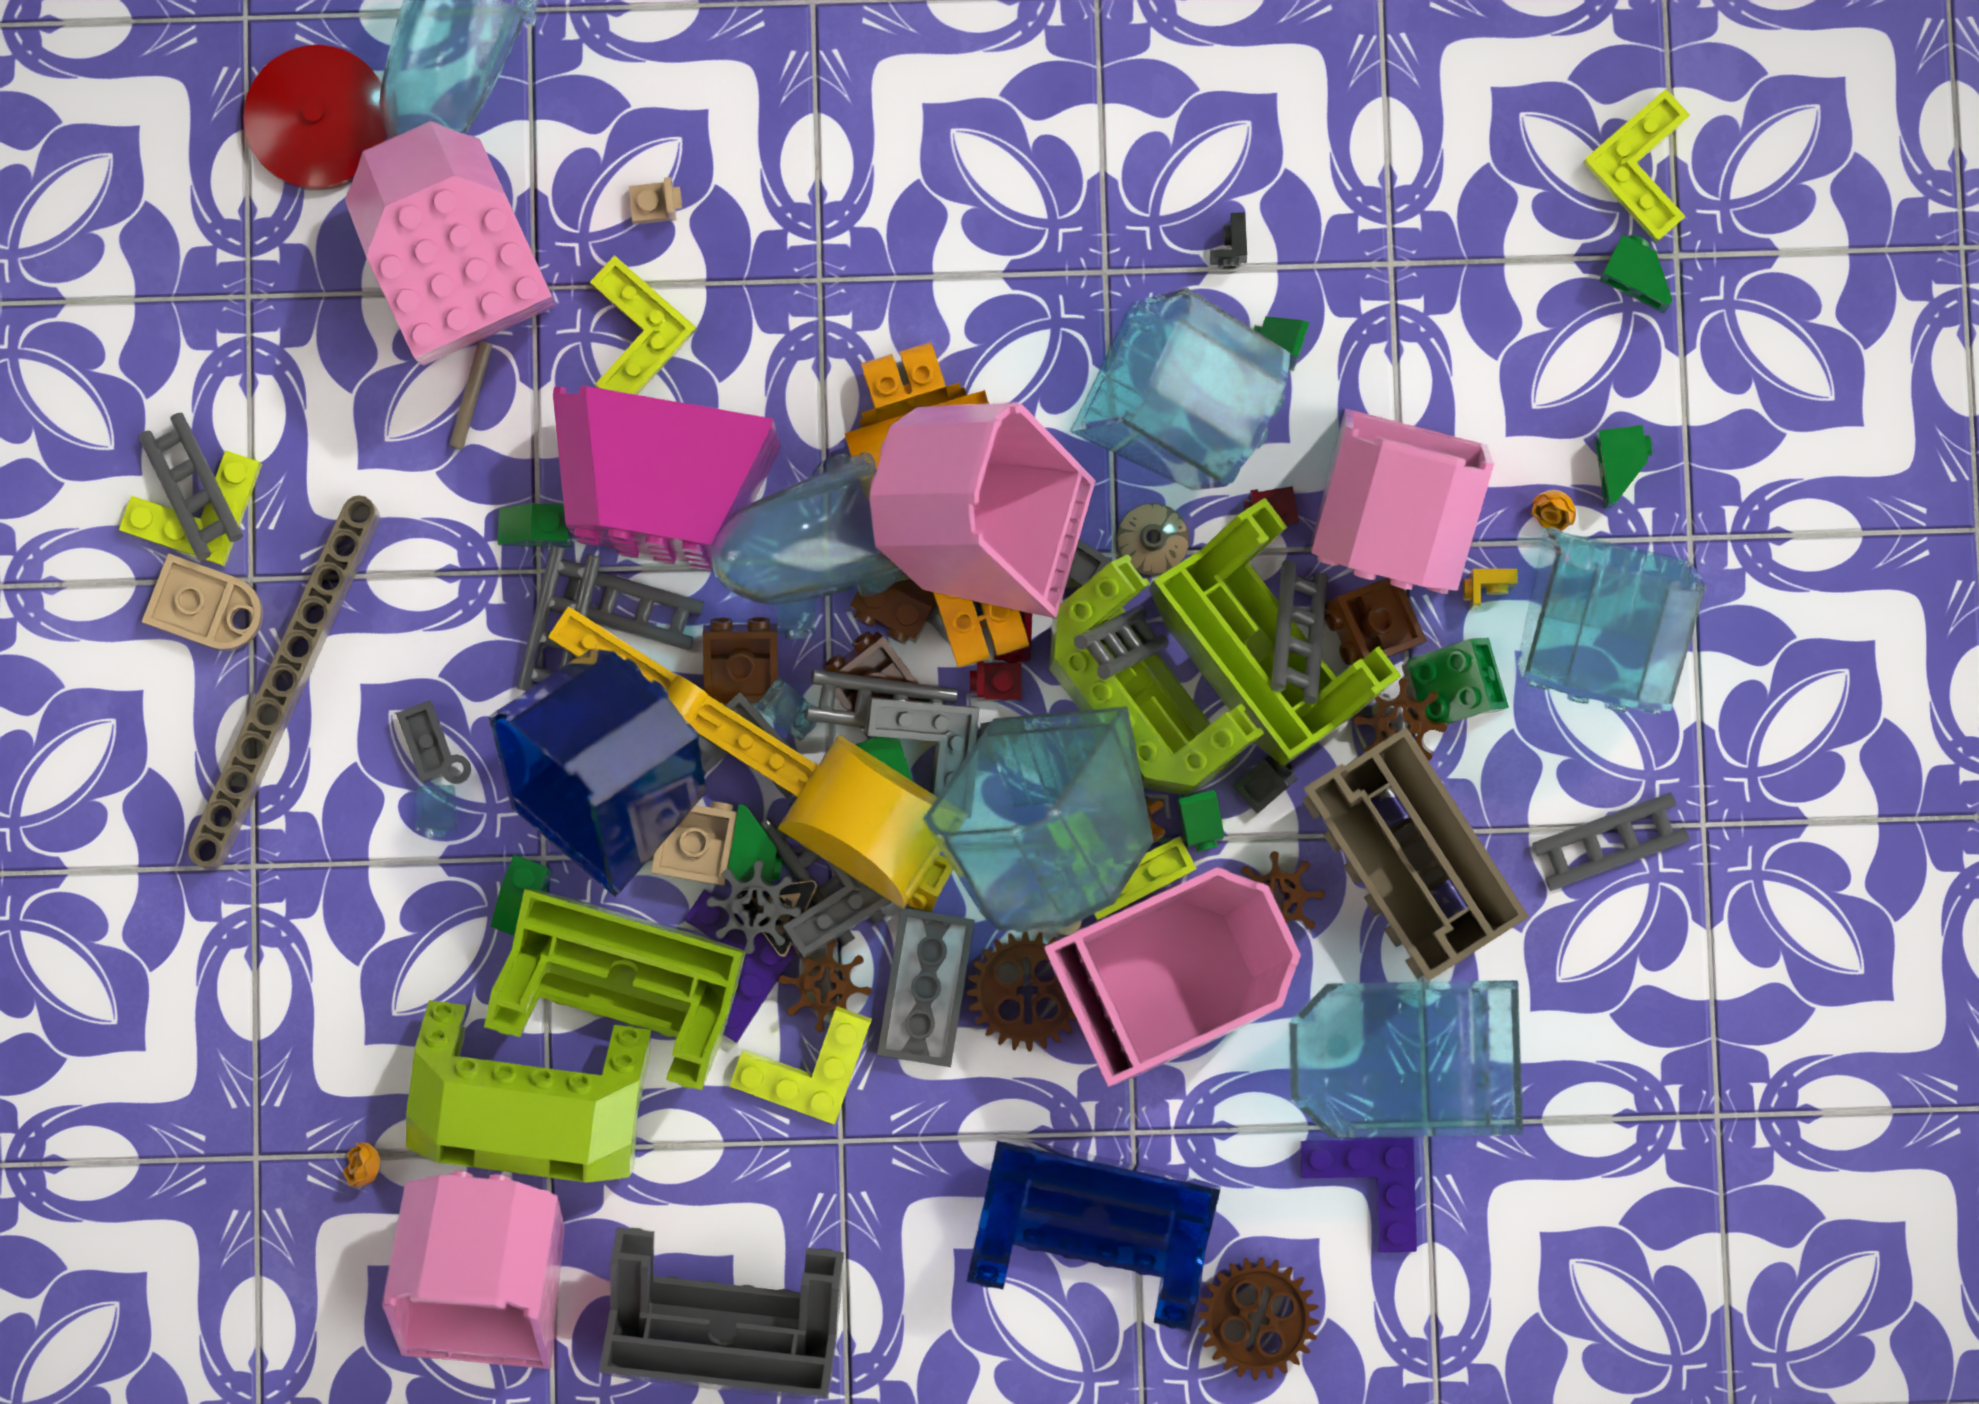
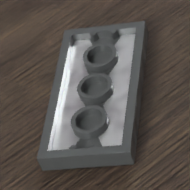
(926, 987)

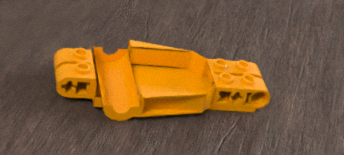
(890, 404)

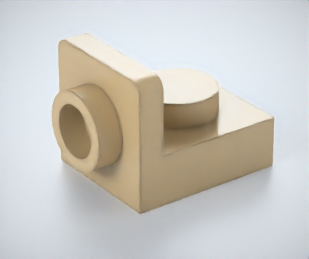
(655, 202)

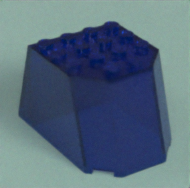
(600, 764)

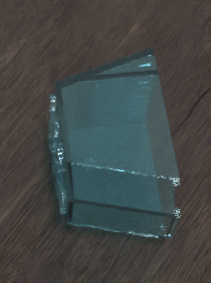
(1185, 391)
(1609, 622)
(1045, 817)
(1409, 1060)

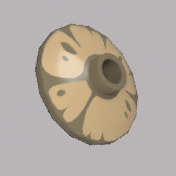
(1148, 557)

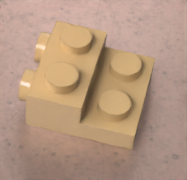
(698, 845)

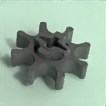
(736, 904)

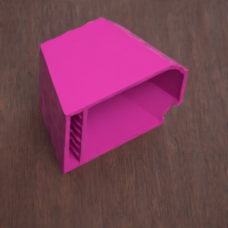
(656, 471)

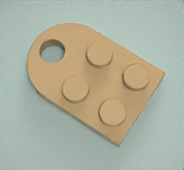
(201, 605)

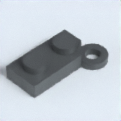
(429, 744)

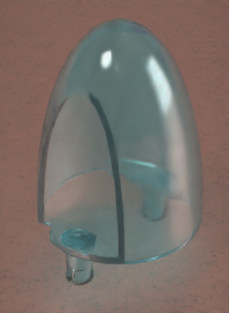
(447, 60)
(806, 539)

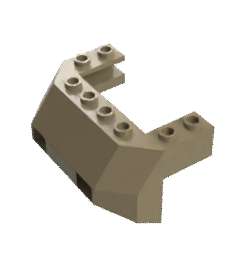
(1414, 856)

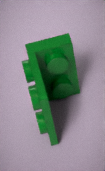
(1464, 679)

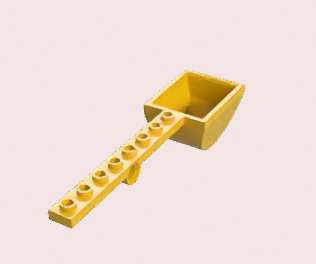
(845, 807)

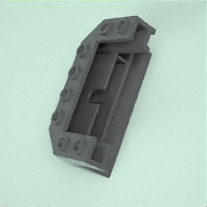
(721, 1332)

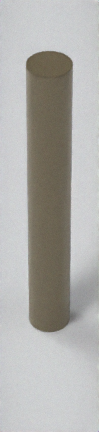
(470, 395)

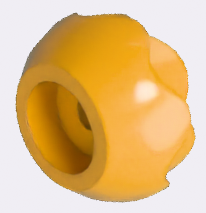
(1554, 509)
(362, 1166)

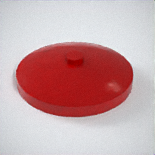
(313, 116)

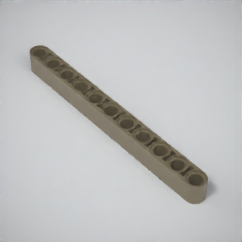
(287, 700)

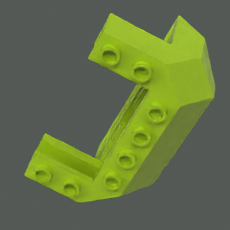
(1228, 630)
(1171, 734)
(619, 971)
(524, 1114)

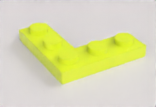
(1617, 167)
(662, 326)
(161, 526)
(1154, 872)
(808, 1093)

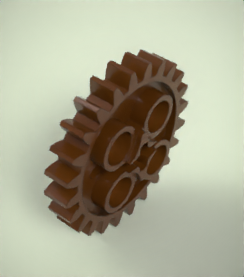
(993, 992)
(1290, 1329)

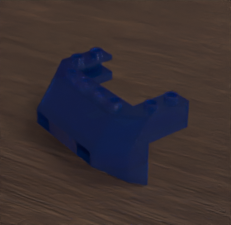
(1096, 1214)

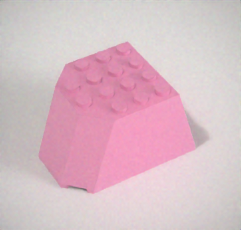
(443, 240)
(1401, 502)
(980, 505)
(1176, 971)
(476, 1271)

